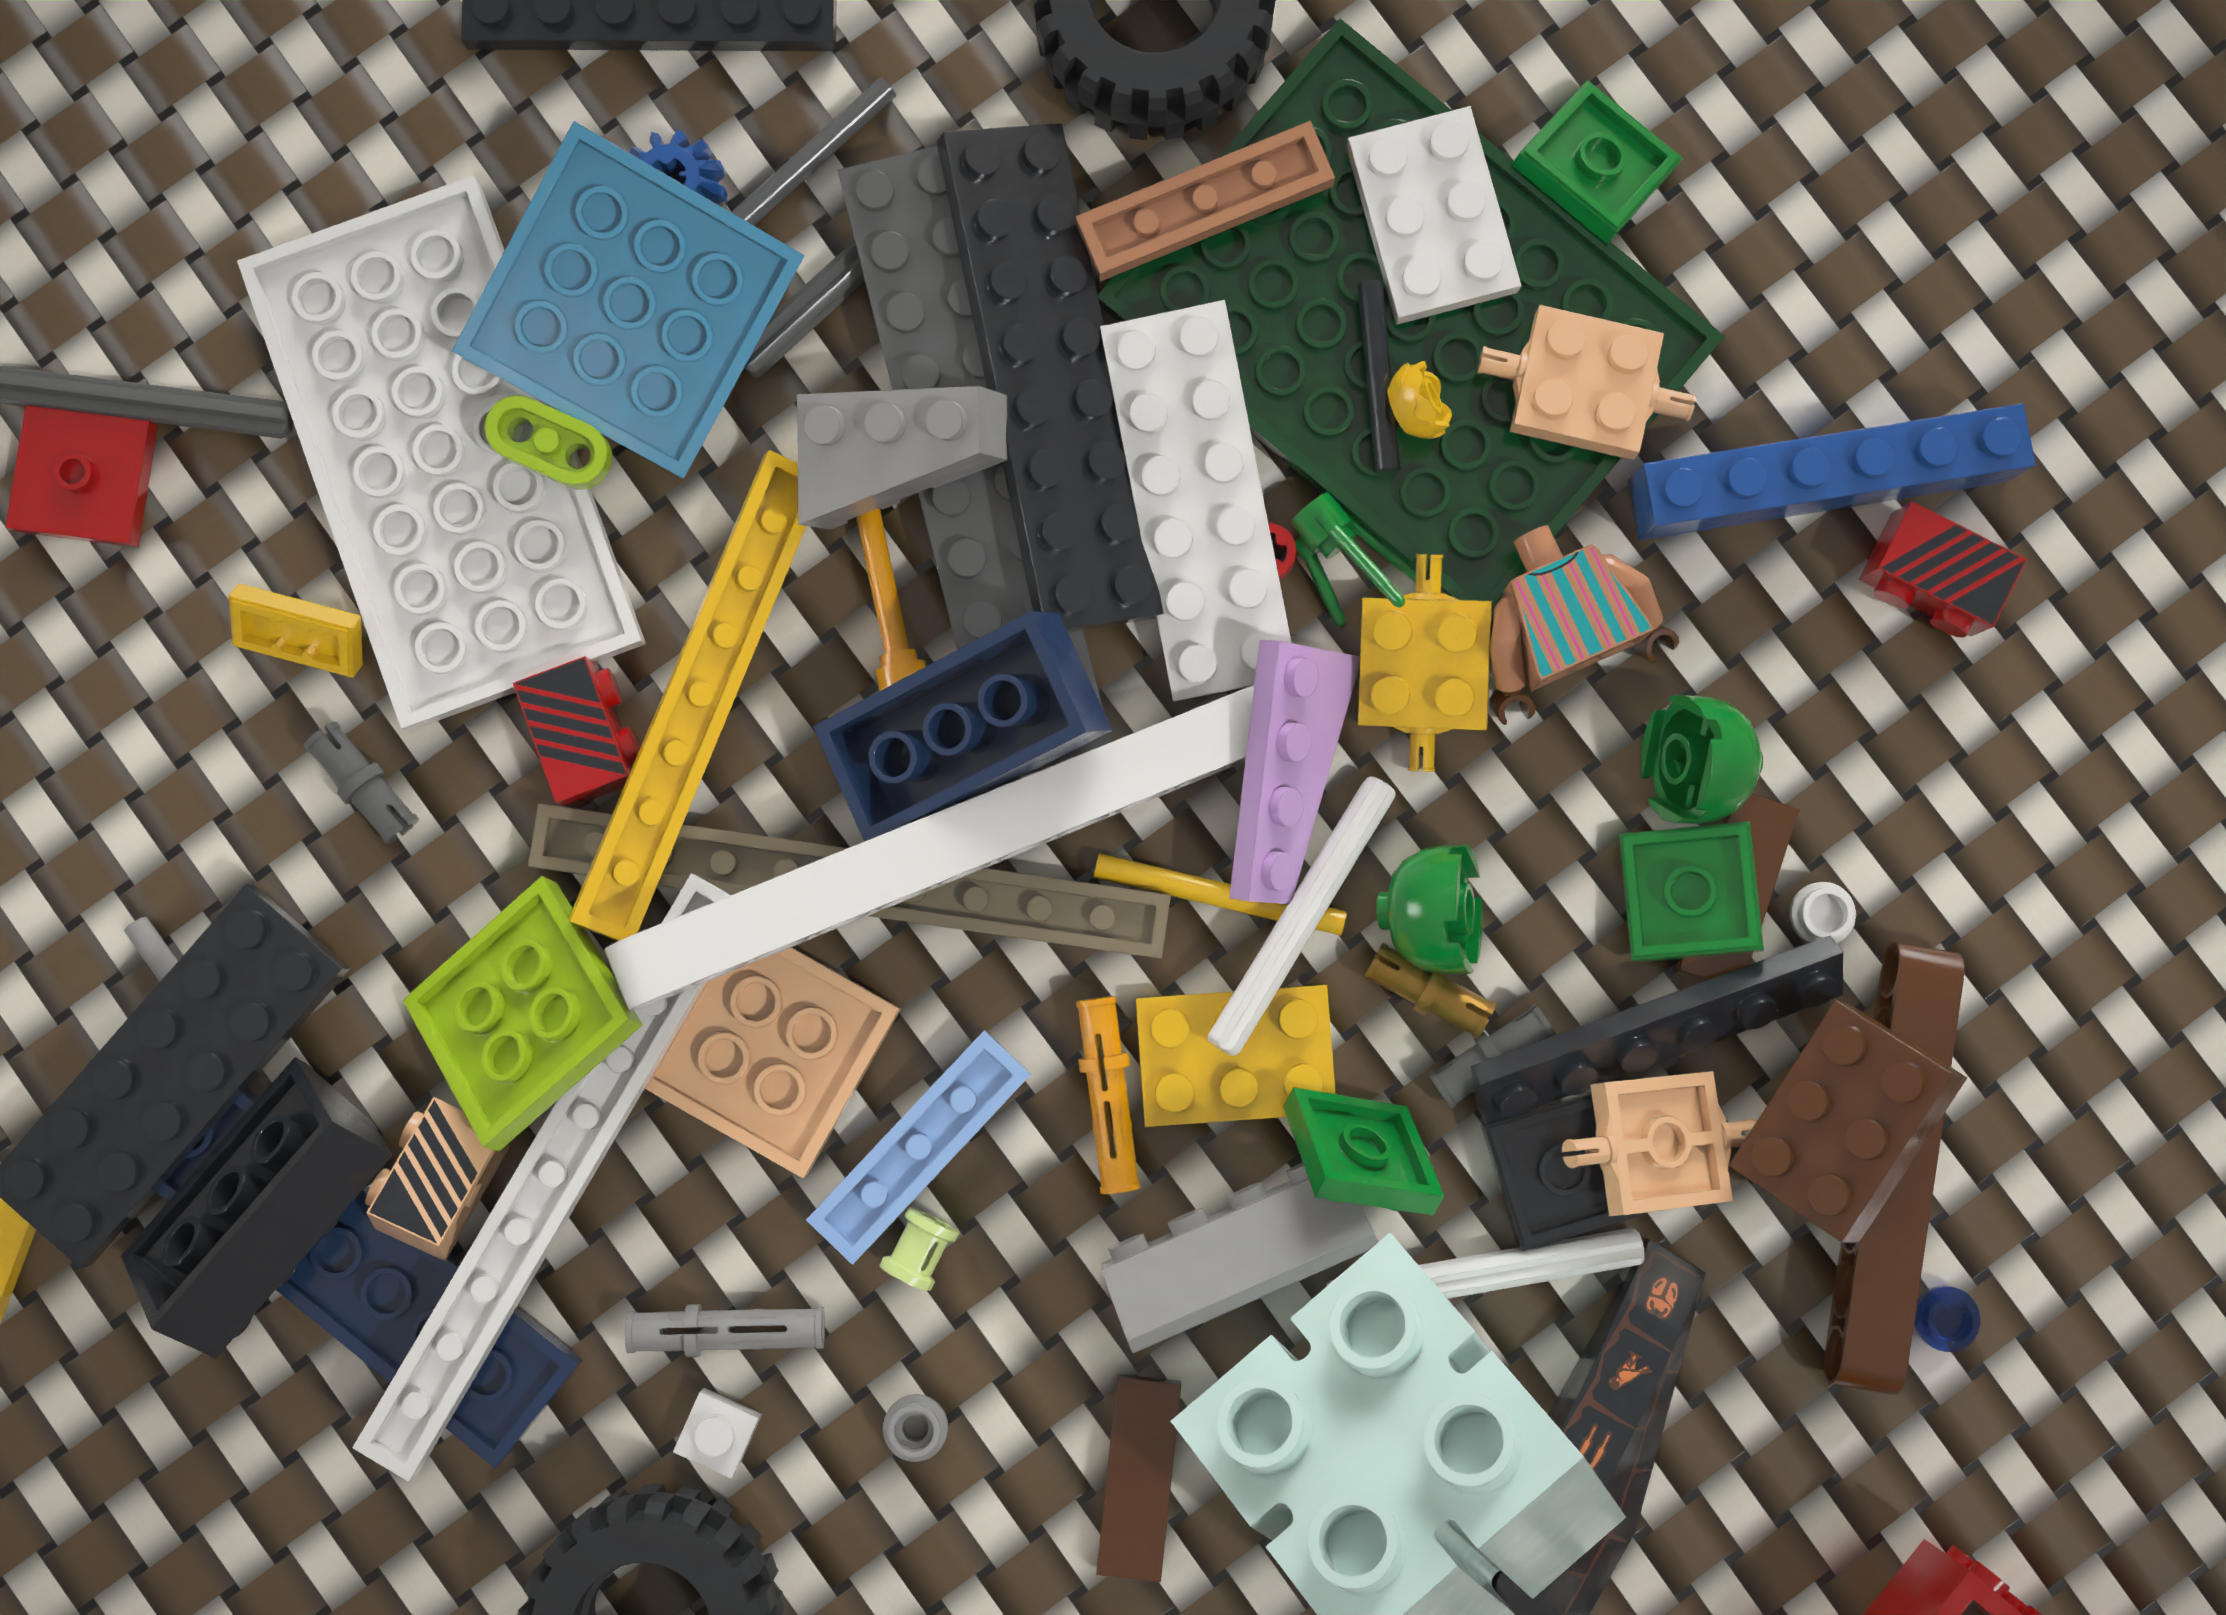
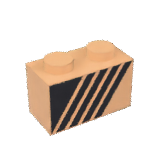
(433, 1181)

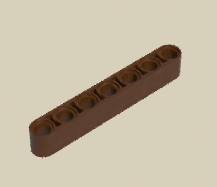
(1882, 1273)

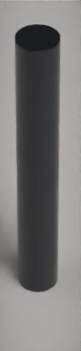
(1378, 376)

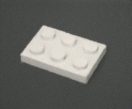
(1433, 215)

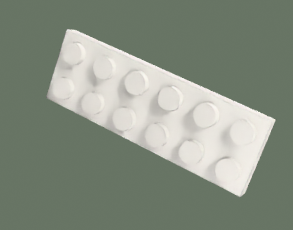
(1196, 495)

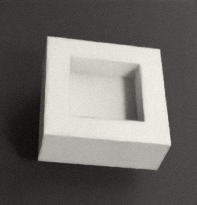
(717, 1433)

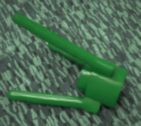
(1330, 529)

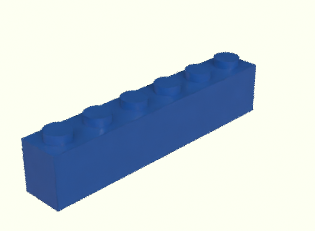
(1831, 471)

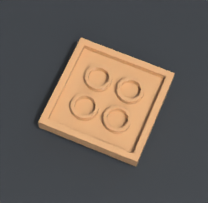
(775, 1055)

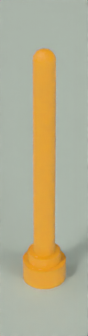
(898, 658)

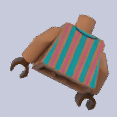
(1567, 618)

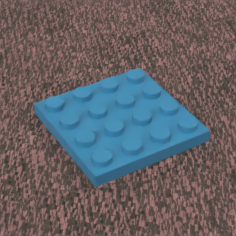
(628, 300)

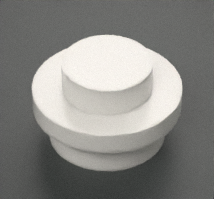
(1822, 911)

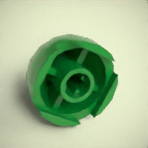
(1700, 759)
(1434, 910)

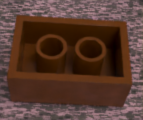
(1847, 1122)

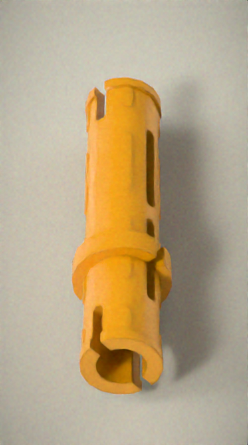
(1117, 1169)

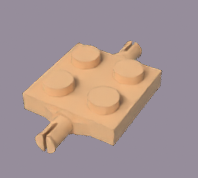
(1586, 382)
(1660, 1143)

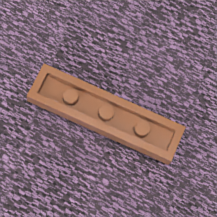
(1205, 201)

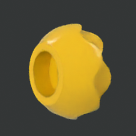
(1417, 402)

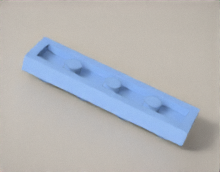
(918, 1147)

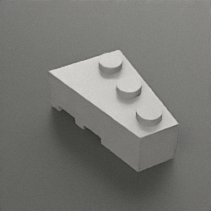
(889, 444)

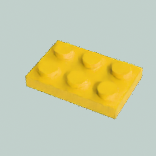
(1197, 1083)

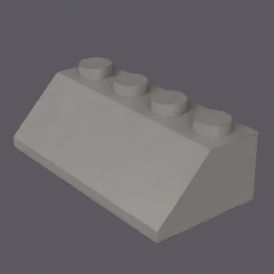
(1230, 1257)

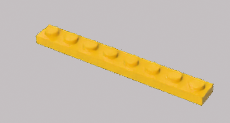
(694, 706)

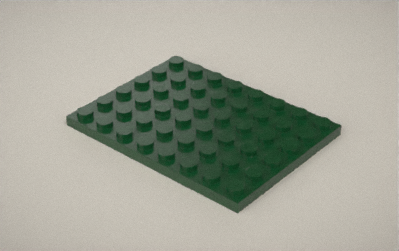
(1301, 343)

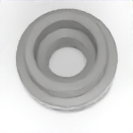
(901, 1442)

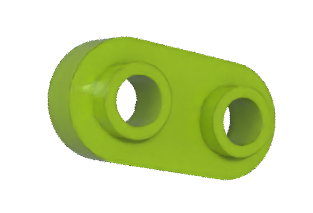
(551, 443)

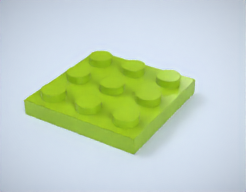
(521, 1014)

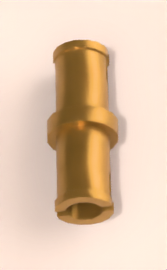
(1430, 991)

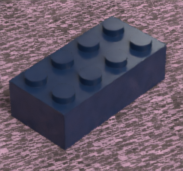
(963, 725)

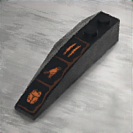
(1617, 1413)

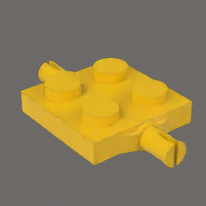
(1425, 663)

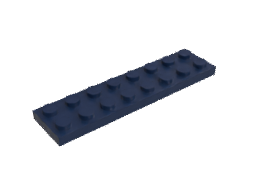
(378, 1298)

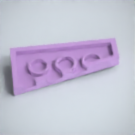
(1289, 753)

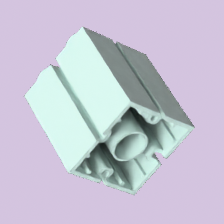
(1396, 1455)

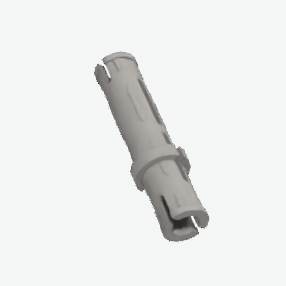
(648, 1330)

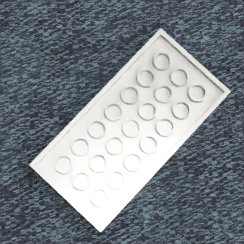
(449, 548)

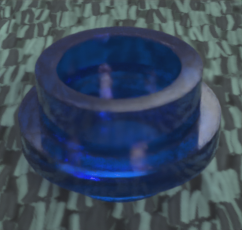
(1947, 1318)

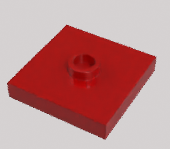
(81, 476)

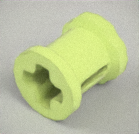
(919, 1249)

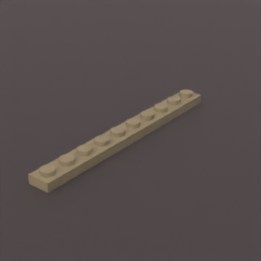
(980, 902)

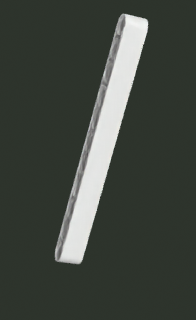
(930, 852)

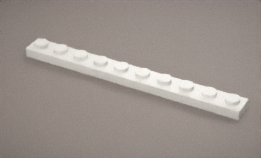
(521, 1232)

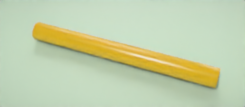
(1198, 890)

